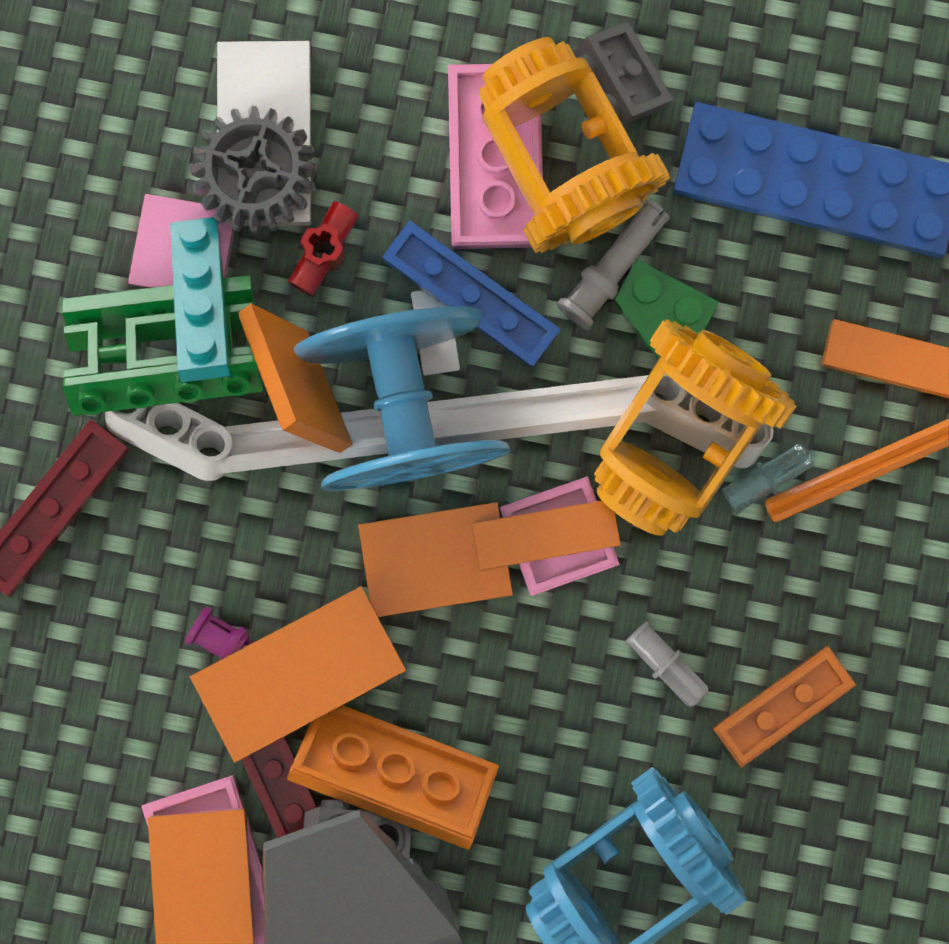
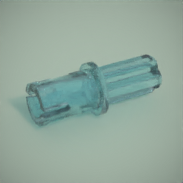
(767, 478)

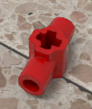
(333, 228)

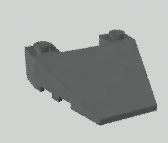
(350, 887)

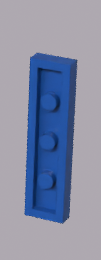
(459, 283)

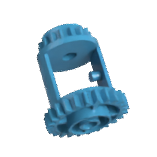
(683, 837)

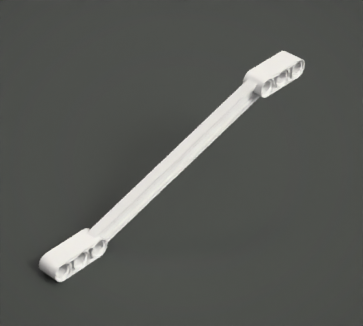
(452, 421)

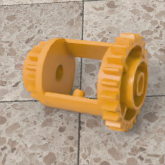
(598, 199)
(722, 377)

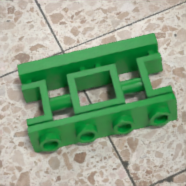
(142, 318)

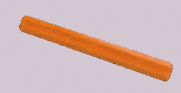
(858, 472)

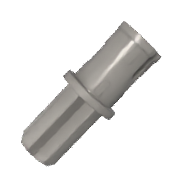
(667, 665)

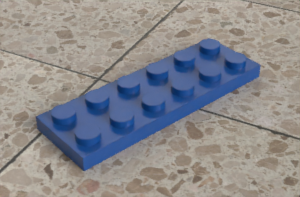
(815, 180)

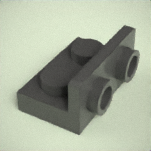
(625, 73)

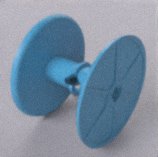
(392, 348)

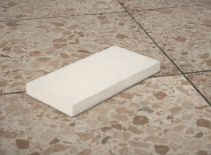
(266, 77)

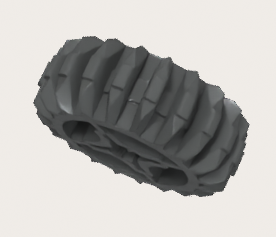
(219, 155)

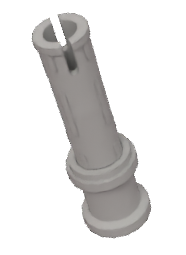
(601, 280)

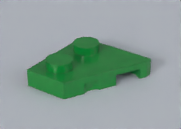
(653, 296)

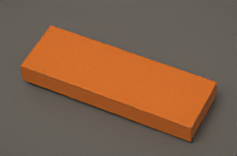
(887, 358)
(545, 535)
(783, 706)

